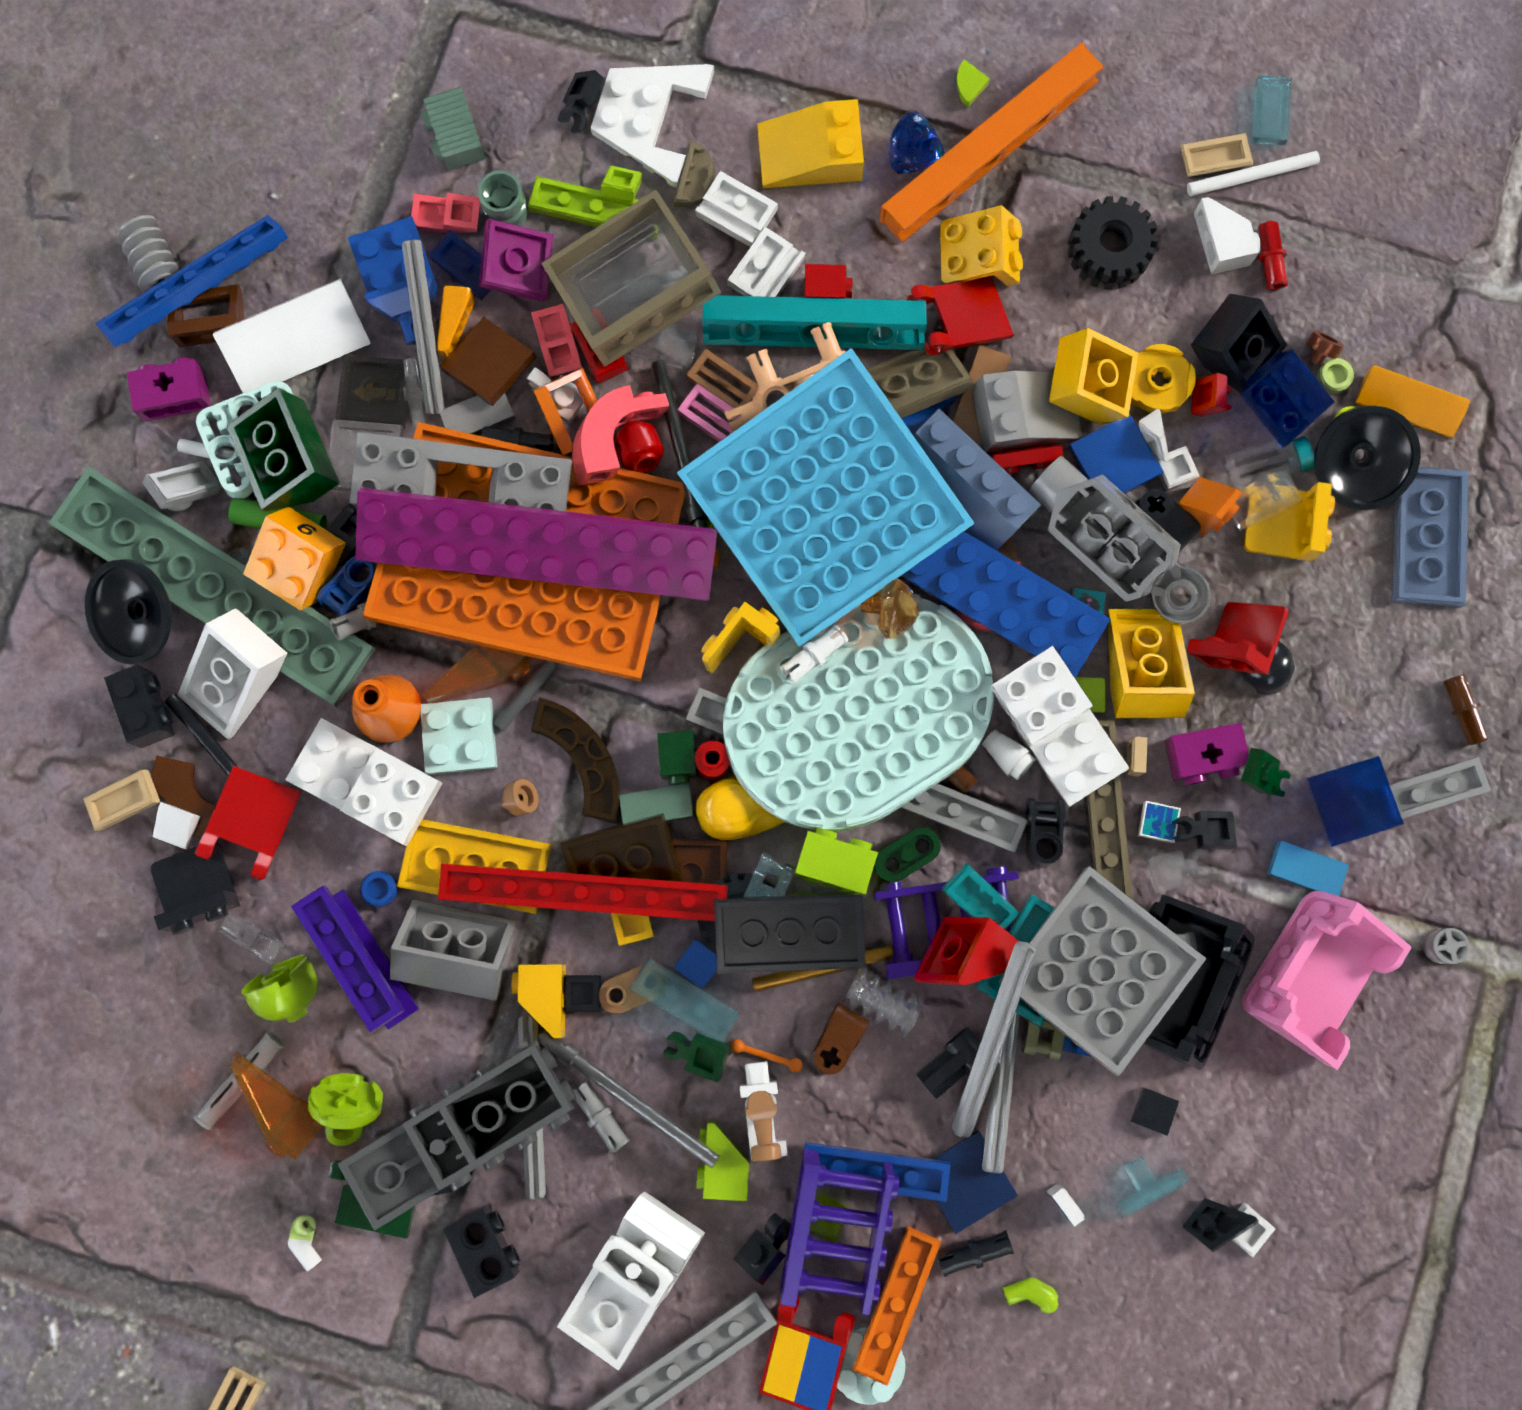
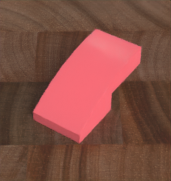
(441, 214)
(556, 340)

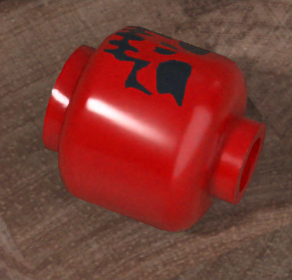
(639, 446)

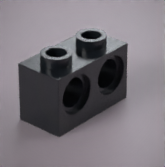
(472, 1253)

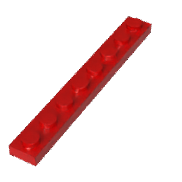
(579, 892)

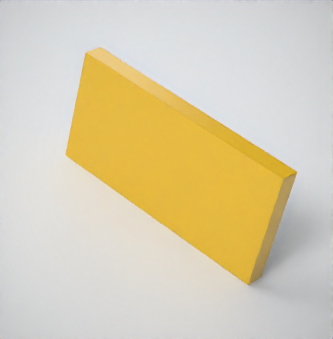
(457, 845)

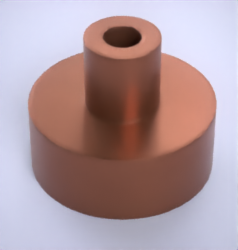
(1323, 346)

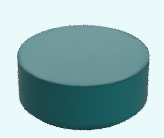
(1304, 453)

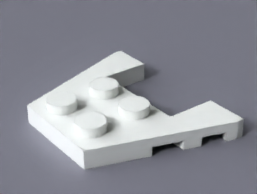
(634, 111)

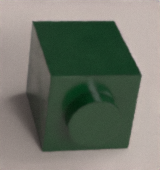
(677, 756)

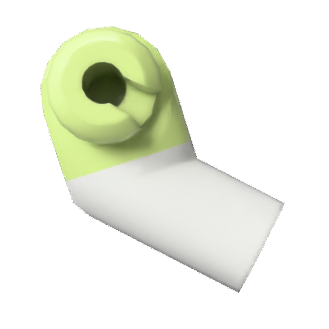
(301, 1240)

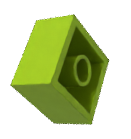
(835, 862)

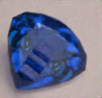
(913, 144)

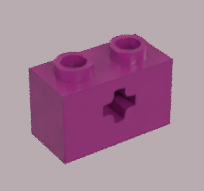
(168, 389)
(1224, 742)

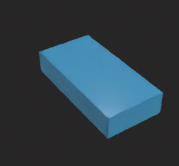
(1307, 869)

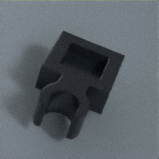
(1210, 828)

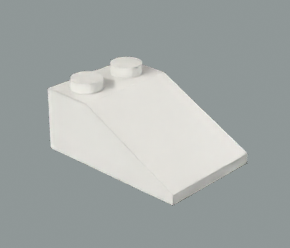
(230, 671)

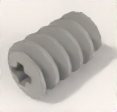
(146, 251)

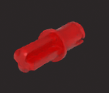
(1272, 255)

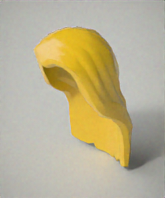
(730, 813)

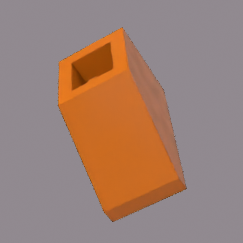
(1210, 504)

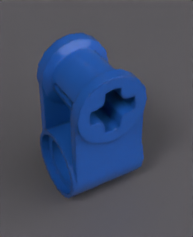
(346, 588)

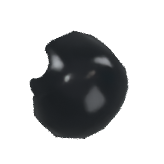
(1278, 675)

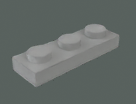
(1440, 787)

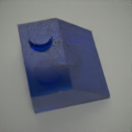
(1355, 801)

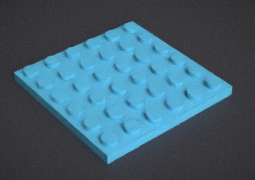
(825, 497)

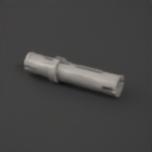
(230, 1090)

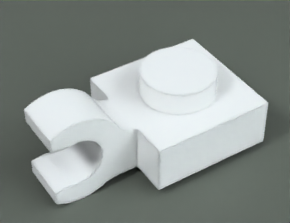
(565, 397)

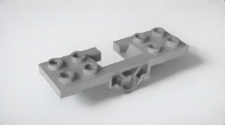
(412, 468)

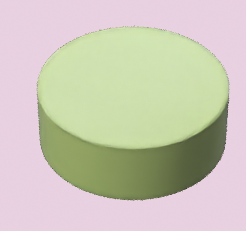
(1335, 375)

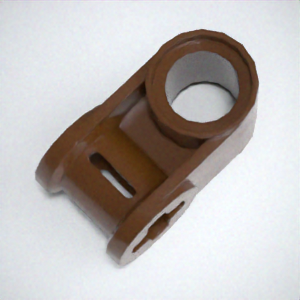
(843, 1034)

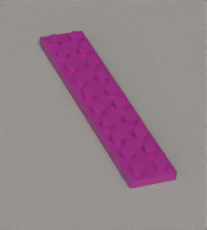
(534, 544)

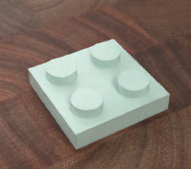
(458, 736)

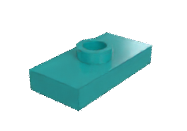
(978, 897)

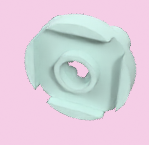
(861, 1388)

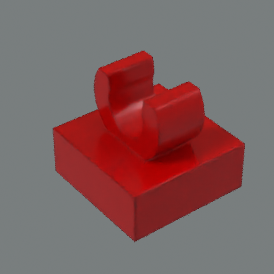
(1210, 395)

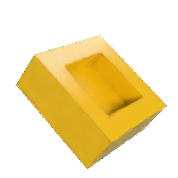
(632, 928)

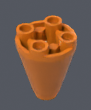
(392, 714)

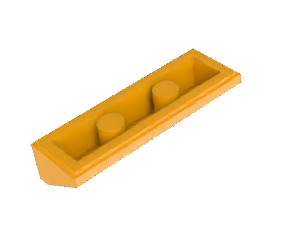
(1416, 401)

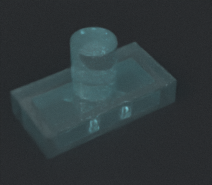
(1148, 1188)

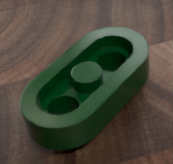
(906, 855)

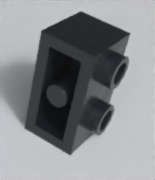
(139, 706)

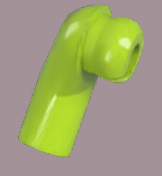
(1033, 1290)

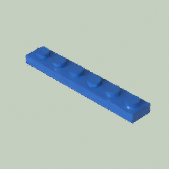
(191, 281)

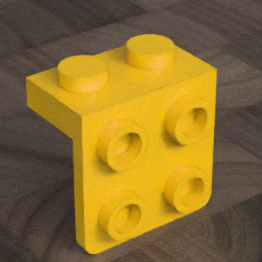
(981, 246)
(1298, 531)
(747, 619)

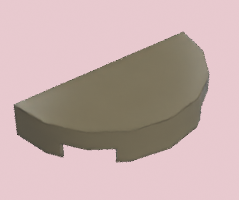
(696, 176)

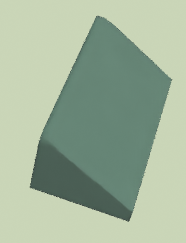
(671, 800)

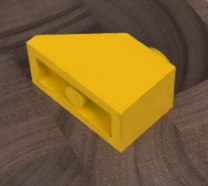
(542, 995)

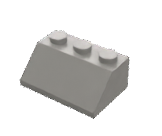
(452, 950)

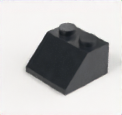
(1238, 339)

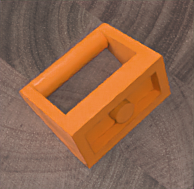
(550, 411)

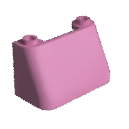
(1320, 971)

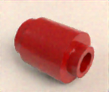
(717, 770)

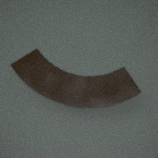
(589, 755)

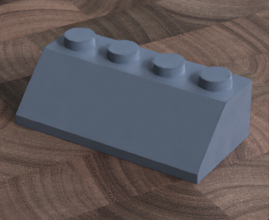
(981, 485)

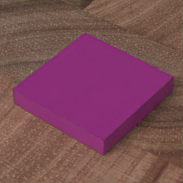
(514, 260)

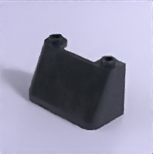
(1198, 1013)

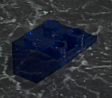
(1285, 396)

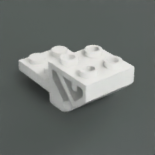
(1058, 726)
(364, 782)
(630, 1279)

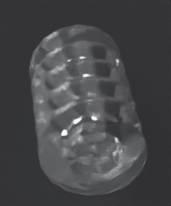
(883, 1002)

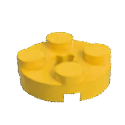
(1174, 368)

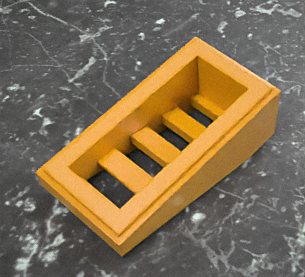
(454, 314)

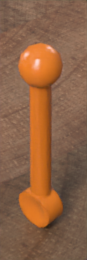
(738, 1046)

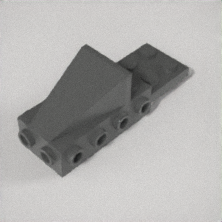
(459, 1134)

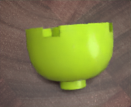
(283, 991)

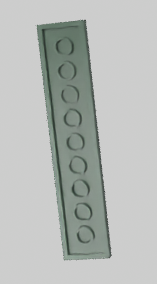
(208, 581)

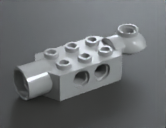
(1119, 541)

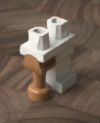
(760, 1110)

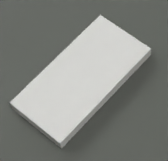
(292, 337)

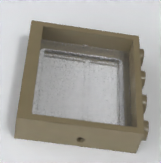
(631, 278)

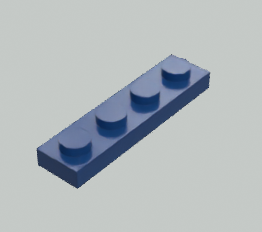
(917, 1175)

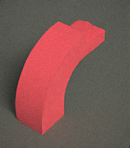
(594, 446)

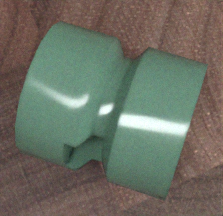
(503, 198)

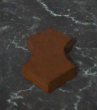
(177, 786)

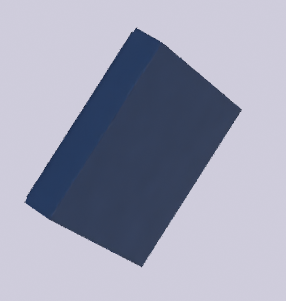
(970, 1189)

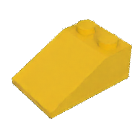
(812, 146)
(1147, 665)

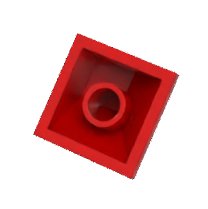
(966, 952)

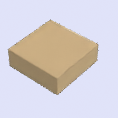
(1136, 756)

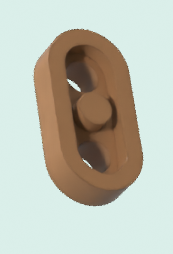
(622, 982)

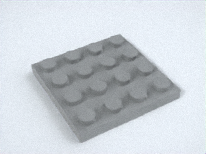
(1106, 970)

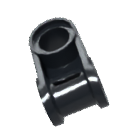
(1170, 516)
(1045, 824)

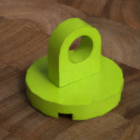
(344, 1103)

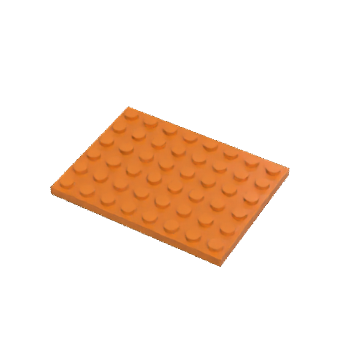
(532, 618)

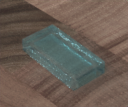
(1271, 110)

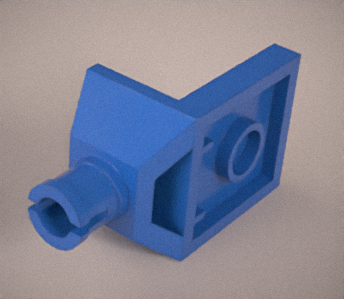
(384, 274)

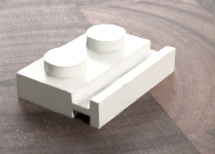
(736, 209)
(766, 266)

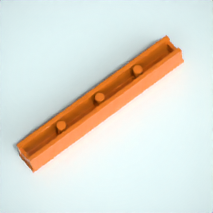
(990, 143)

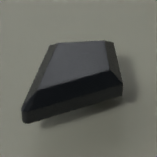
(1217, 1224)

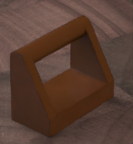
(200, 330)

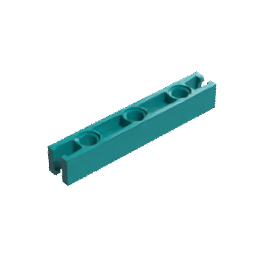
(790, 320)

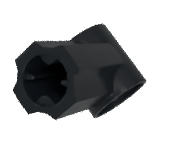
(951, 1063)

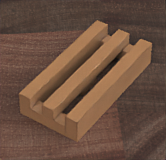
(726, 369)

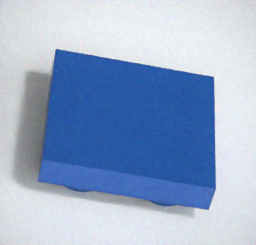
(1118, 454)

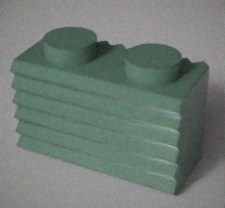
(453, 127)

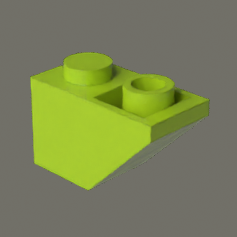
(730, 1174)

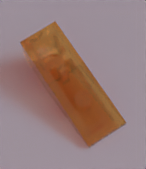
(478, 671)
(277, 1109)

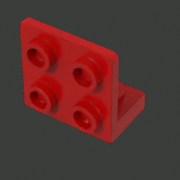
(1243, 639)

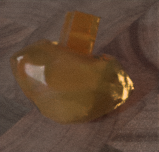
(896, 608)

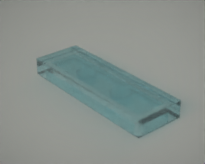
(684, 1000)

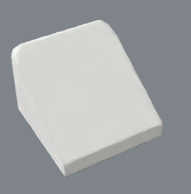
(1154, 434)
(175, 825)

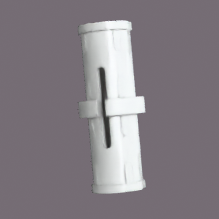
(814, 654)

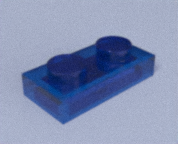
(460, 262)

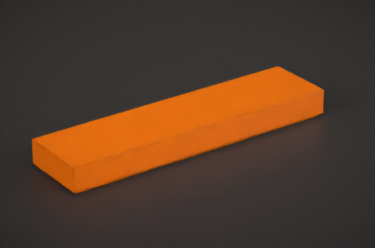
(896, 1305)

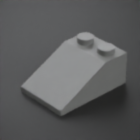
(1017, 413)

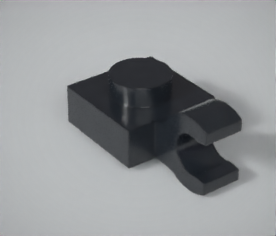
(580, 95)
(762, 1252)

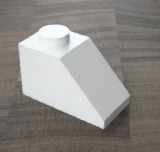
(1225, 237)

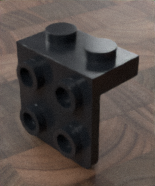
(193, 889)

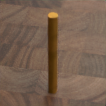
(787, 977)

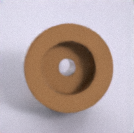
(520, 797)

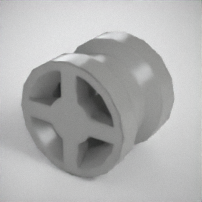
(1455, 946)

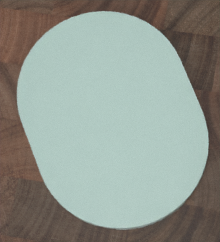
(863, 726)

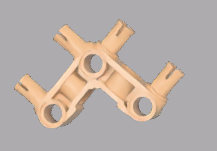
(770, 384)

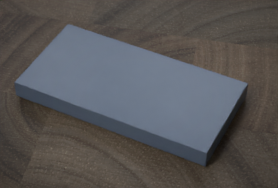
(1431, 539)

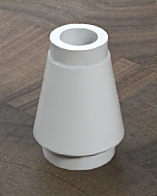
(1008, 754)

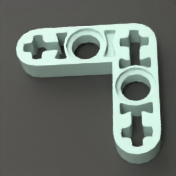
(224, 414)

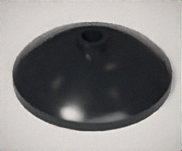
(1388, 460)
(128, 611)

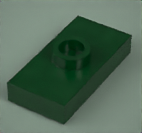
(352, 1215)

